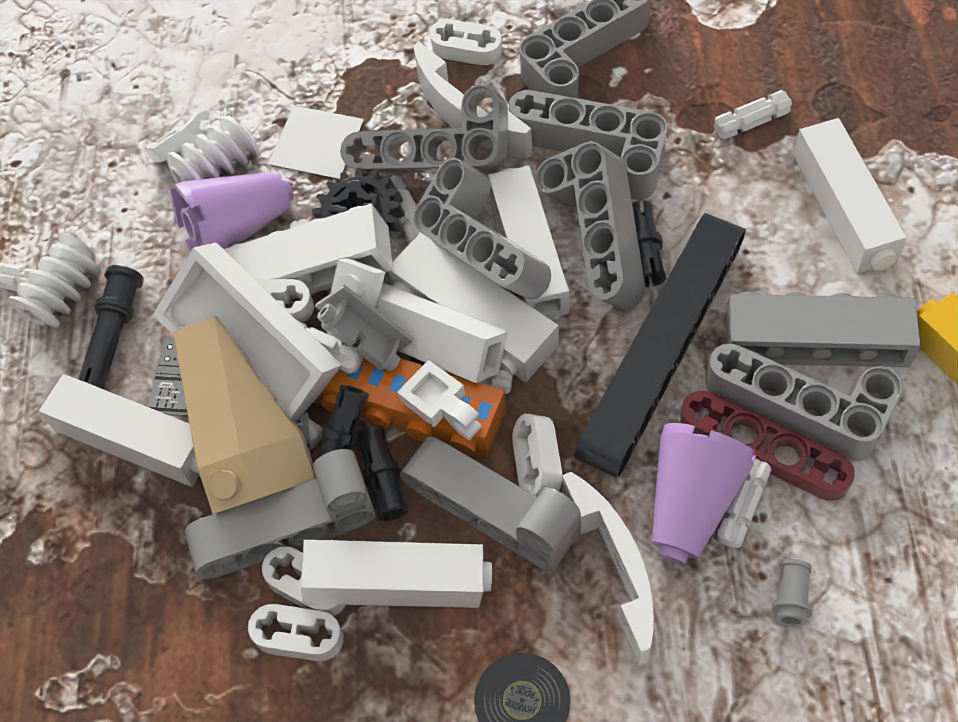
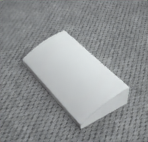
(270, 337)

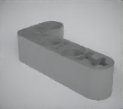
(556, 51)
(567, 122)
(426, 141)
(590, 179)
(449, 218)
(802, 392)
(308, 511)
(526, 524)

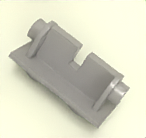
(353, 318)

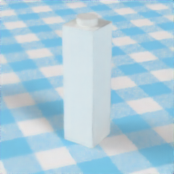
(849, 196)
(525, 224)
(444, 335)
(122, 428)
(394, 573)

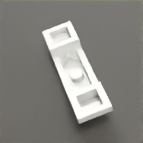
(447, 102)
(596, 512)

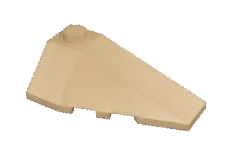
(237, 428)

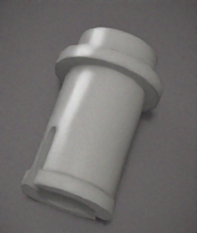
(793, 590)

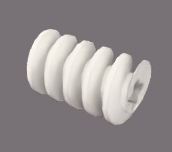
(213, 153)
(55, 281)

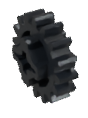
(357, 192)

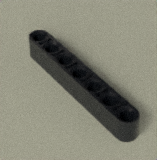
(659, 346)

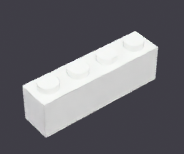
(313, 249)
(446, 280)

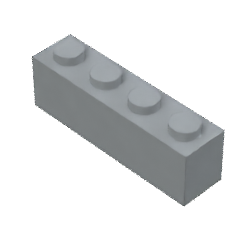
(825, 328)

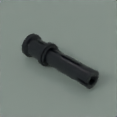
(113, 312)

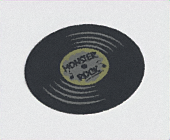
(522, 690)

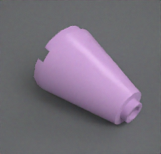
(229, 207)
(694, 488)

